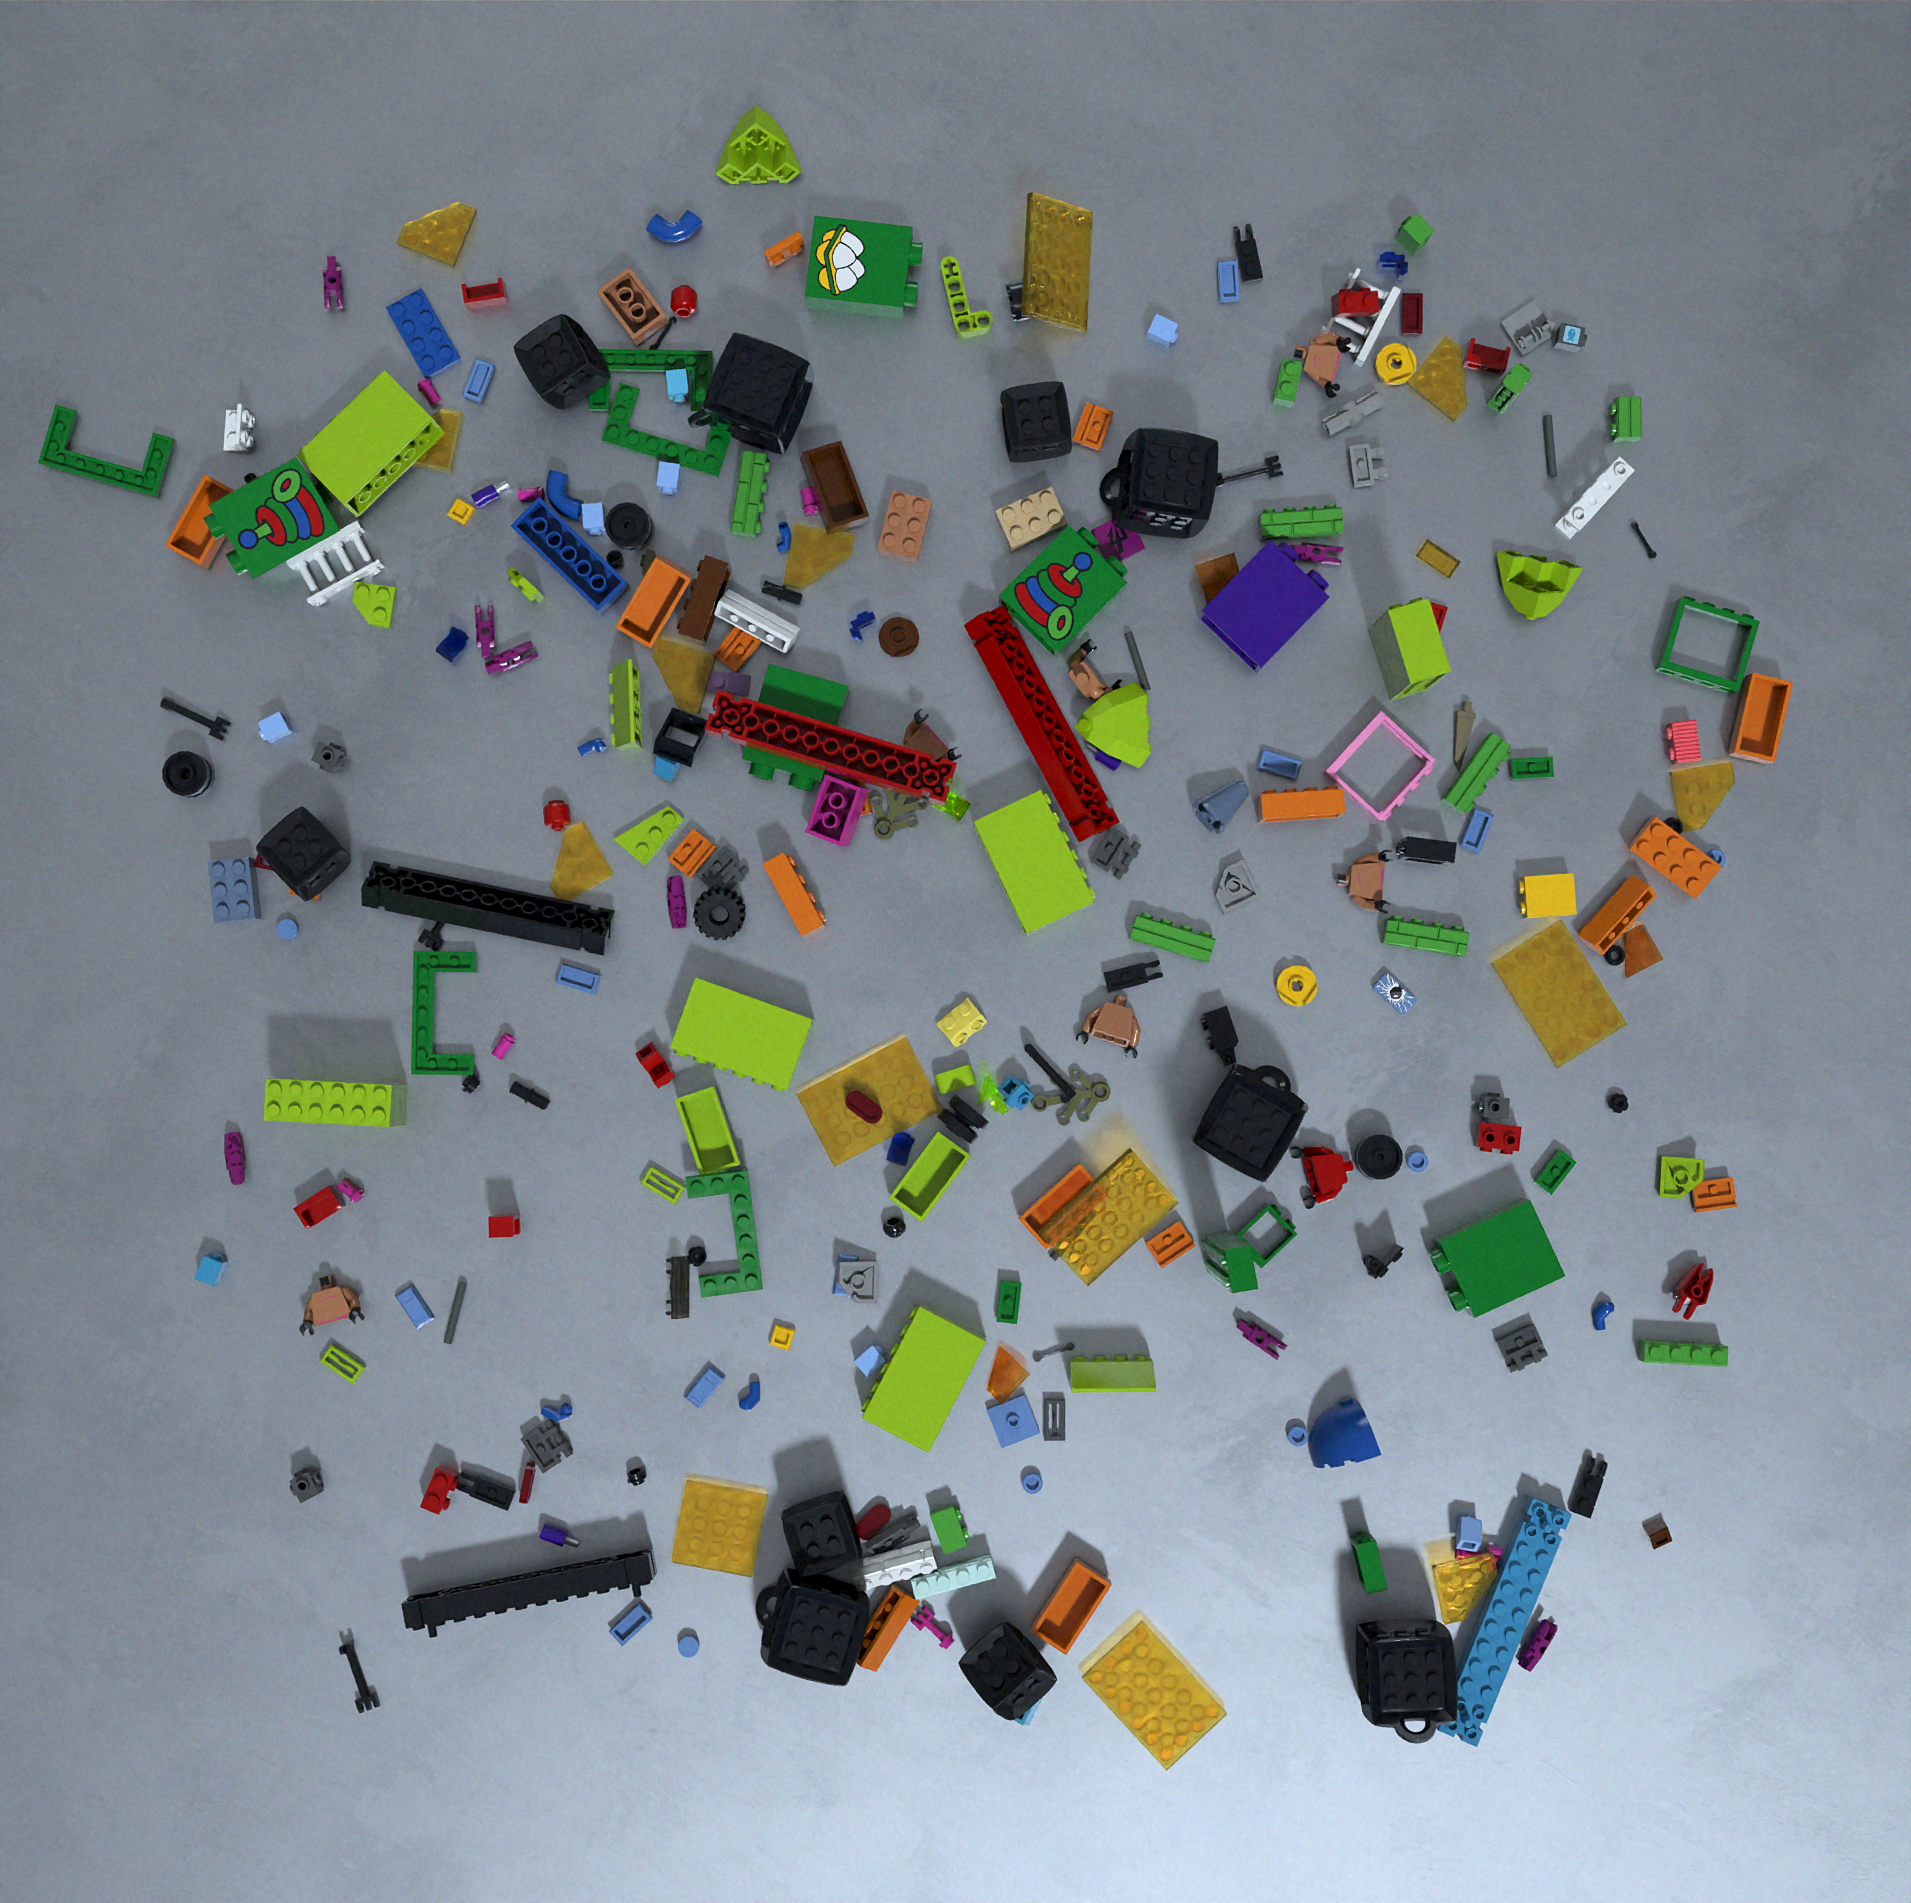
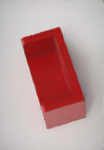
(485, 295)
(1486, 358)
(319, 1207)
(504, 1225)

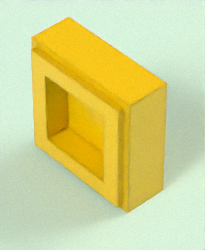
(461, 511)
(782, 1337)

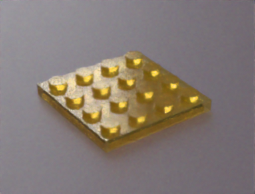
(719, 1528)

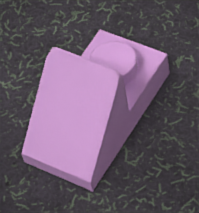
(729, 682)

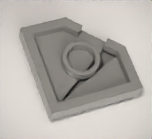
(1236, 887)
(858, 1280)

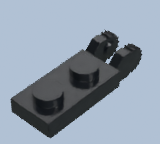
(1247, 256)
(1130, 976)
(1588, 1489)
(487, 1491)

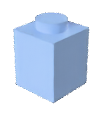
(1163, 331)
(668, 477)
(593, 518)
(274, 727)
(871, 1359)
(1468, 1534)

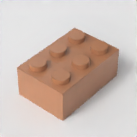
(632, 306)
(904, 526)

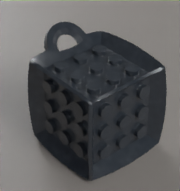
(757, 393)
(1163, 483)
(1251, 1121)
(813, 1627)
(1407, 1675)

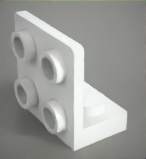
(238, 430)

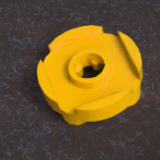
(1401, 354)
(1297, 997)

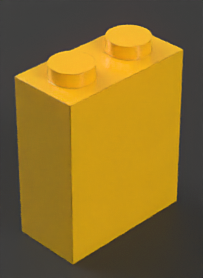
(1547, 895)

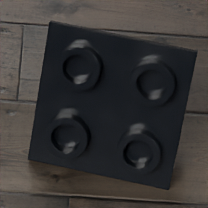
(1379, 1268)

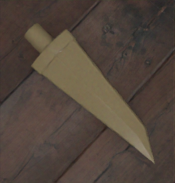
(1464, 724)

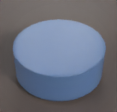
(1717, 855)
(287, 929)
(1417, 1161)
(1297, 1435)
(1032, 1482)
(688, 1646)

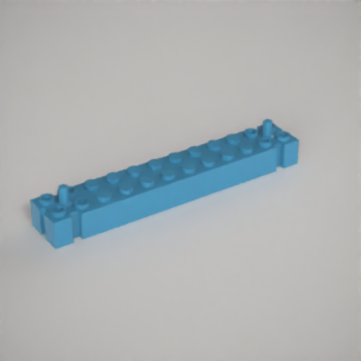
(1505, 1616)

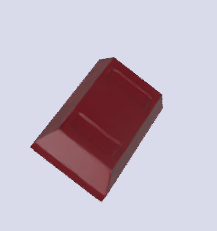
(1412, 313)

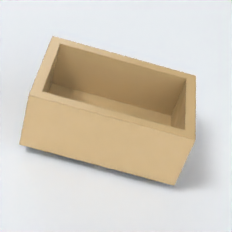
(1031, 519)

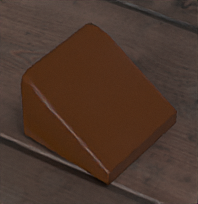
(1657, 1533)

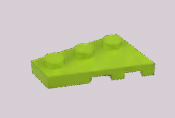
(650, 835)

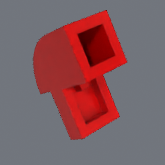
(655, 1065)

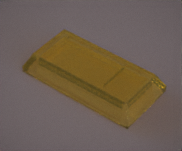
(1438, 558)

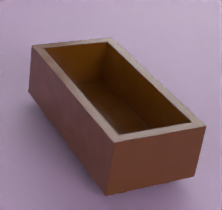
(834, 487)
(704, 599)

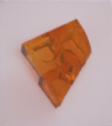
(1216, 575)
(1639, 950)
(1005, 1376)

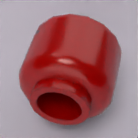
(683, 301)
(556, 815)

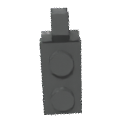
(892, 1536)

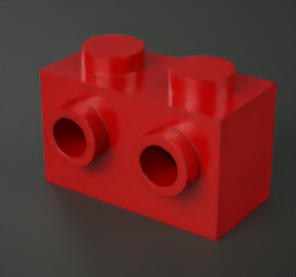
(1354, 303)
(1497, 1137)
(439, 1490)

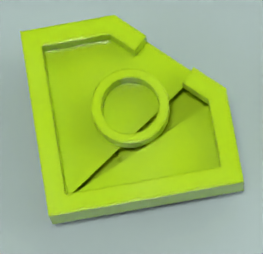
(527, 588)
(375, 603)
(1680, 1176)

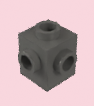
(324, 752)
(1500, 1110)
(306, 1484)

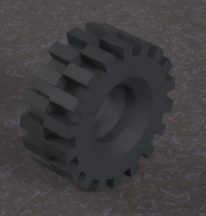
(726, 899)

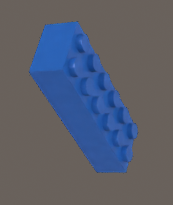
(570, 555)

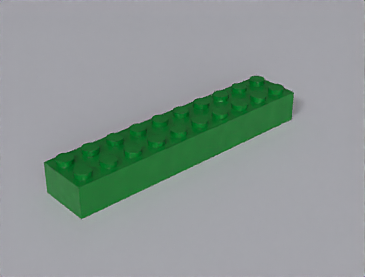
(1230, 1261)

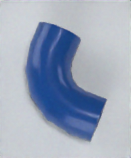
(674, 231)
(559, 497)

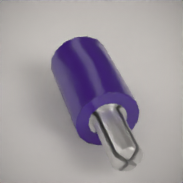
(488, 494)
(1105, 759)
(557, 1536)

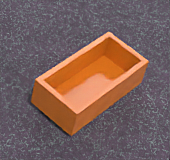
(191, 534)
(654, 601)
(1760, 718)
(1300, 805)
(1674, 856)
(793, 894)
(1055, 1200)
(1070, 1606)

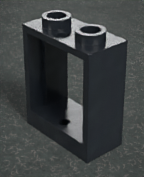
(674, 749)
(1426, 851)

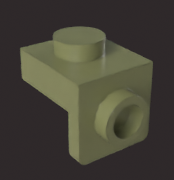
(646, 560)

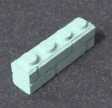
(953, 1576)

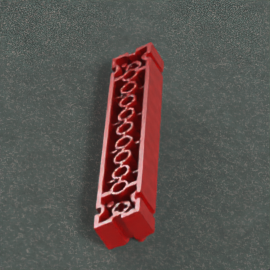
(1041, 723)
(830, 748)

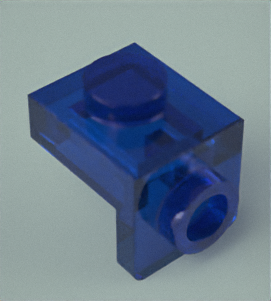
(1392, 261)
(863, 620)
(453, 644)
(900, 1148)

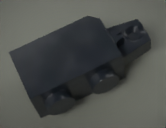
(1221, 1034)

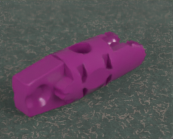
(332, 274)
(1306, 550)
(485, 641)
(502, 662)
(676, 902)
(234, 1157)
(1253, 1330)
(1537, 1645)

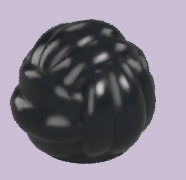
(894, 1227)

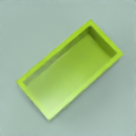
(708, 1131)
(929, 1176)

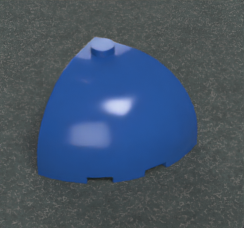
(1342, 1436)

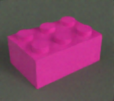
(837, 810)

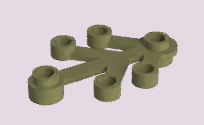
(896, 808)
(1075, 1101)

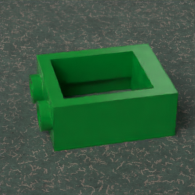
(1287, 1225)
(1368, 1562)

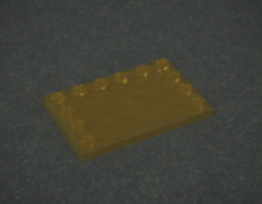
(1056, 263)
(1558, 993)
(886, 1077)
(1108, 1217)
(1154, 1695)

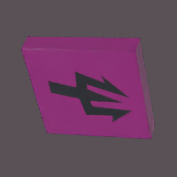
(1117, 541)

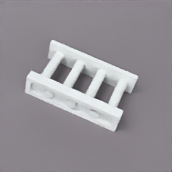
(1369, 333)
(1594, 498)
(335, 542)

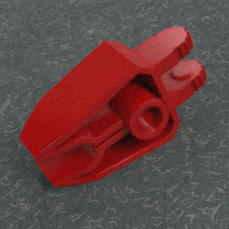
(1693, 1290)

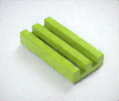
(678, 1193)
(361, 1367)

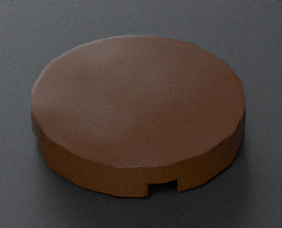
(898, 637)

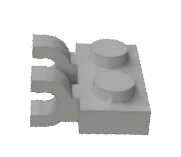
(1361, 464)

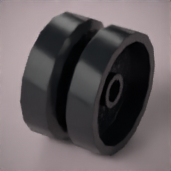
(638, 535)
(176, 774)
(963, 1119)
(1365, 1159)

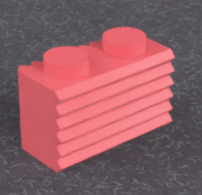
(1683, 742)

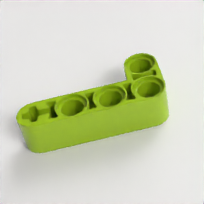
(959, 296)

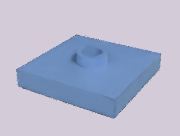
(1013, 1421)

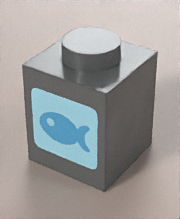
(1570, 337)

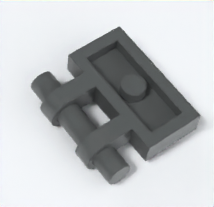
(1111, 848)
(719, 866)
(1520, 1342)
(541, 1449)

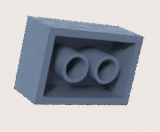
(234, 890)

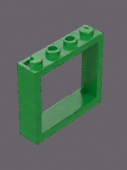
(1696, 676)

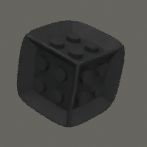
(561, 362)
(1036, 421)
(303, 853)
(821, 1534)
(1007, 1671)

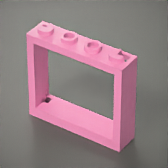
(1411, 784)

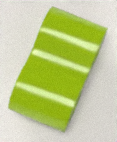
(955, 1079)

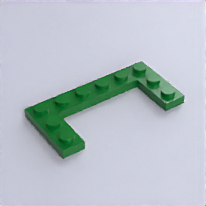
(696, 362)
(620, 435)
(55, 455)
(423, 1014)
(749, 1273)

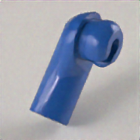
(786, 537)
(591, 745)
(1601, 1313)
(752, 1399)
(557, 1415)

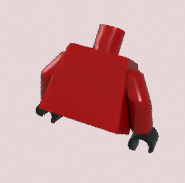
(1324, 1172)

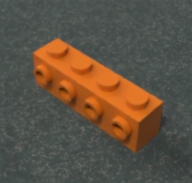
(1617, 915)
(886, 1627)

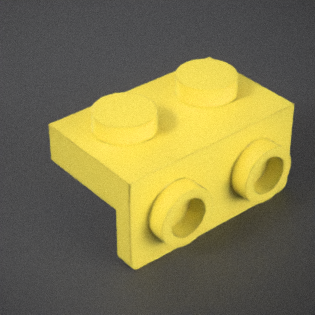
(961, 1023)

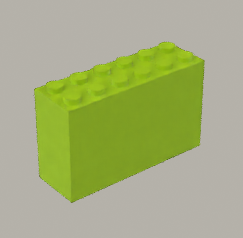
(370, 443)
(1409, 648)
(1034, 862)
(741, 1035)
(335, 1102)
(923, 1377)

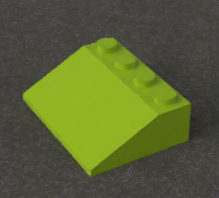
(626, 706)
(1111, 1375)

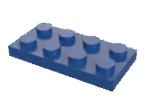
(423, 333)

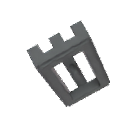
(1054, 1401)

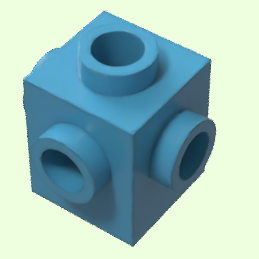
(1016, 1092)

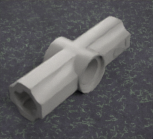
(1352, 413)

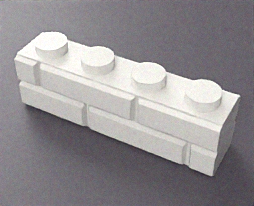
(757, 621)
(894, 1566)

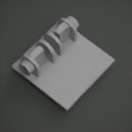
(1529, 327)

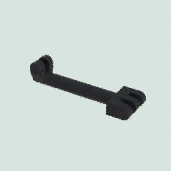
(1268, 468)
(167, 703)
(433, 935)
(1034, 1054)
(348, 1649)

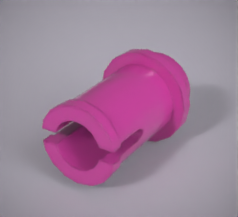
(425, 386)
(531, 494)
(808, 502)
(503, 1046)
(351, 1191)

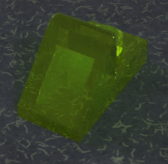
(954, 807)
(989, 1090)

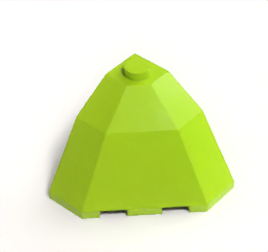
(757, 151)
(1535, 584)
(1119, 724)

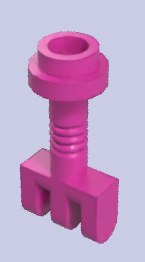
(1497, 1551)
(926, 1622)

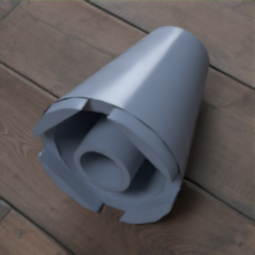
(1220, 806)

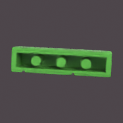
(1509, 388)
(749, 494)
(1300, 523)
(1476, 773)
(1425, 937)
(1171, 938)
(1683, 1353)

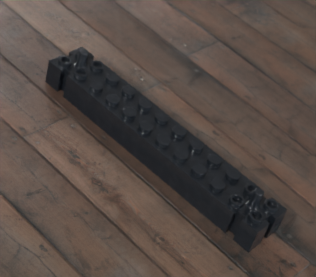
(488, 908)
(529, 1588)

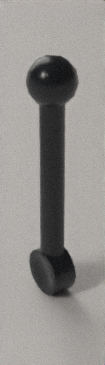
(672, 320)
(1652, 554)

